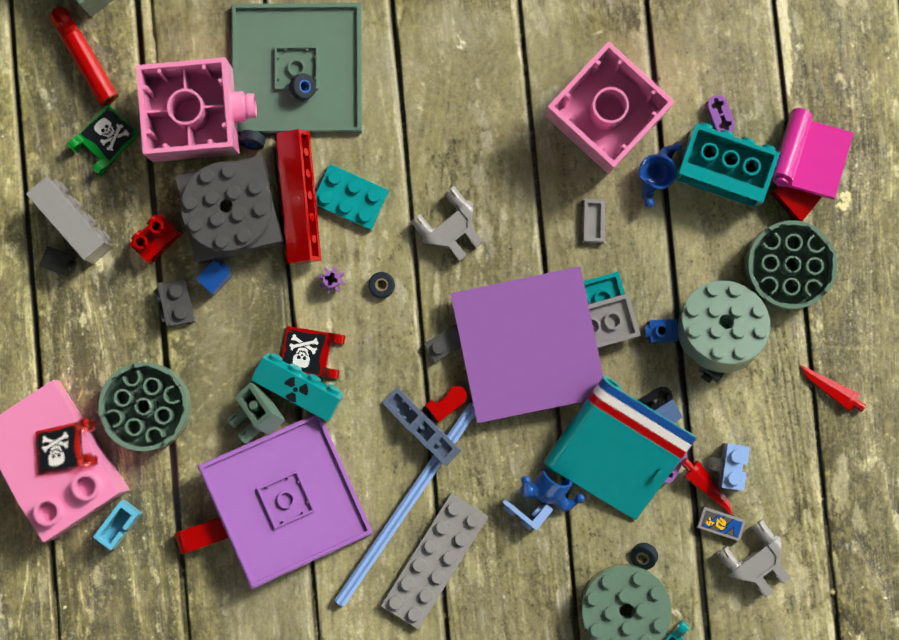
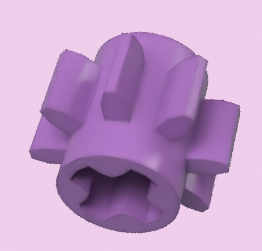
(329, 274)

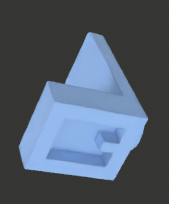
(540, 514)

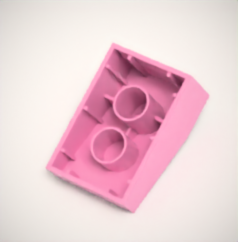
(61, 498)

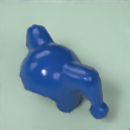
(658, 172)
(549, 491)

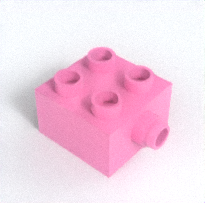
(191, 109)

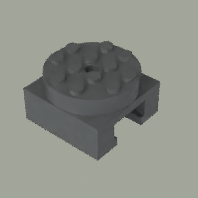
(244, 229)

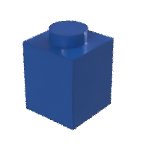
(215, 276)

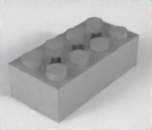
(69, 220)

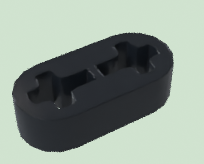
(654, 394)

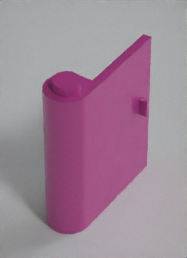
(811, 155)

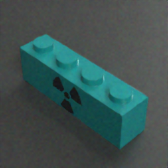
(298, 386)

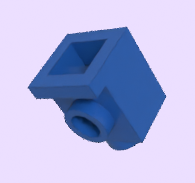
(670, 327)

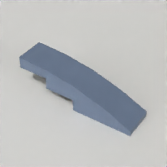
(421, 426)

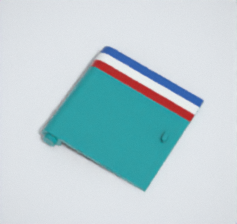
(617, 449)

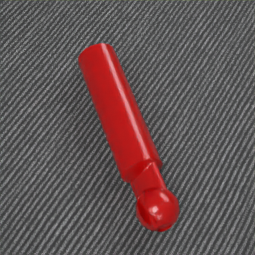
(83, 56)

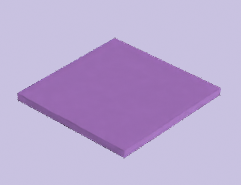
(528, 344)
(284, 500)

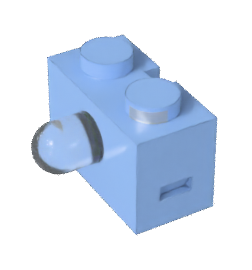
(731, 466)

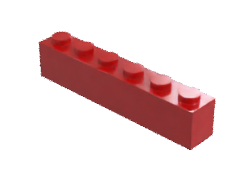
(298, 197)

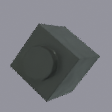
(58, 261)

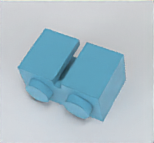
(115, 526)

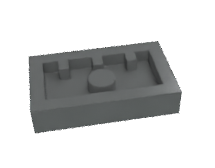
(175, 302)

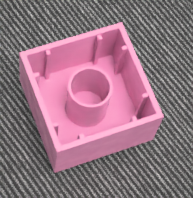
(608, 108)

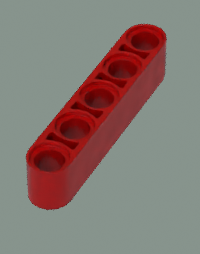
(200, 535)

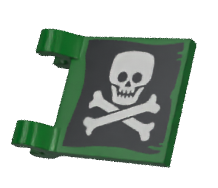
(105, 137)

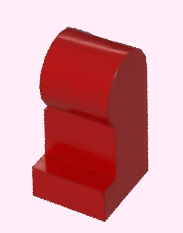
(455, 398)

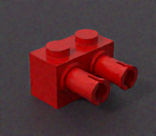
(155, 238)

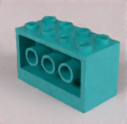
(722, 179)

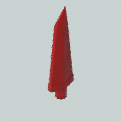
(838, 392)
(700, 478)

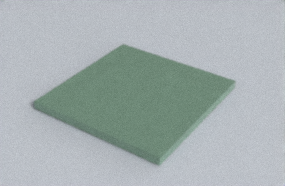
(295, 38)

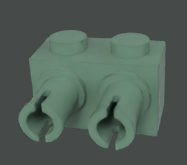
(259, 409)

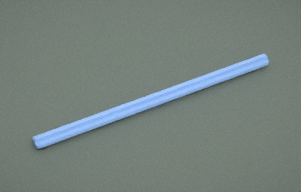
(401, 512)

